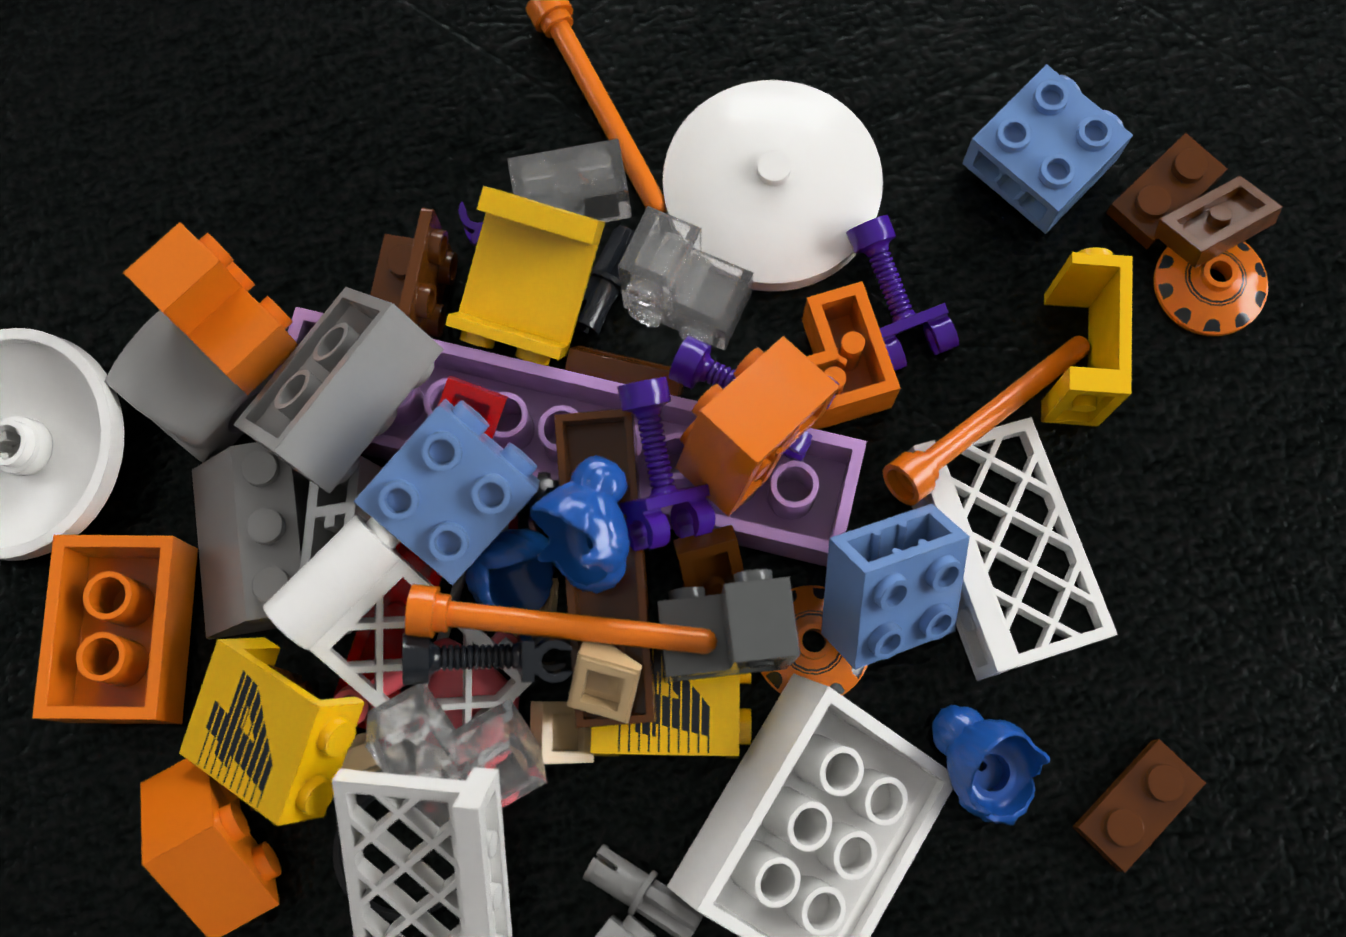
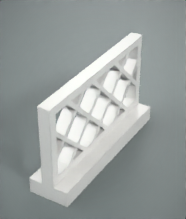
(980, 616)
(473, 850)

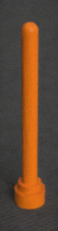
(555, 21)
(914, 474)
(434, 612)

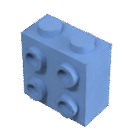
(1046, 148)
(450, 489)
(893, 585)

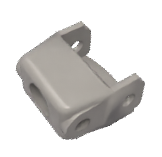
(180, 388)

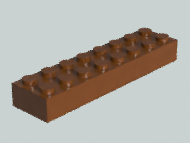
(614, 437)

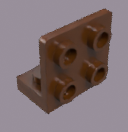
(416, 271)

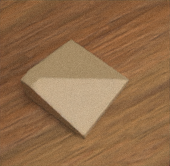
(604, 681)

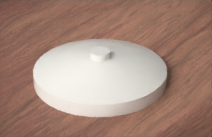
(774, 180)
(55, 441)

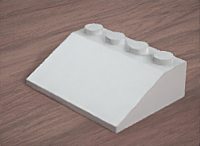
(813, 822)

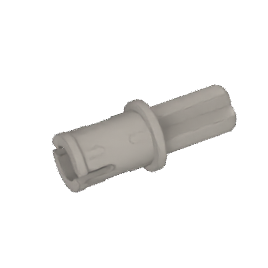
(642, 893)

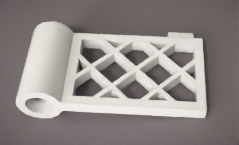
(340, 588)

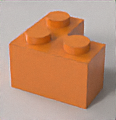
(211, 304)
(850, 351)
(752, 422)
(204, 850)

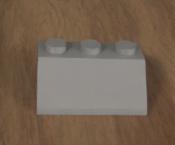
(340, 387)
(247, 534)

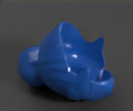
(586, 526)
(510, 572)
(1009, 760)

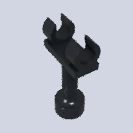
(424, 658)

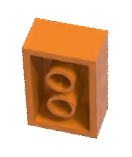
(116, 630)

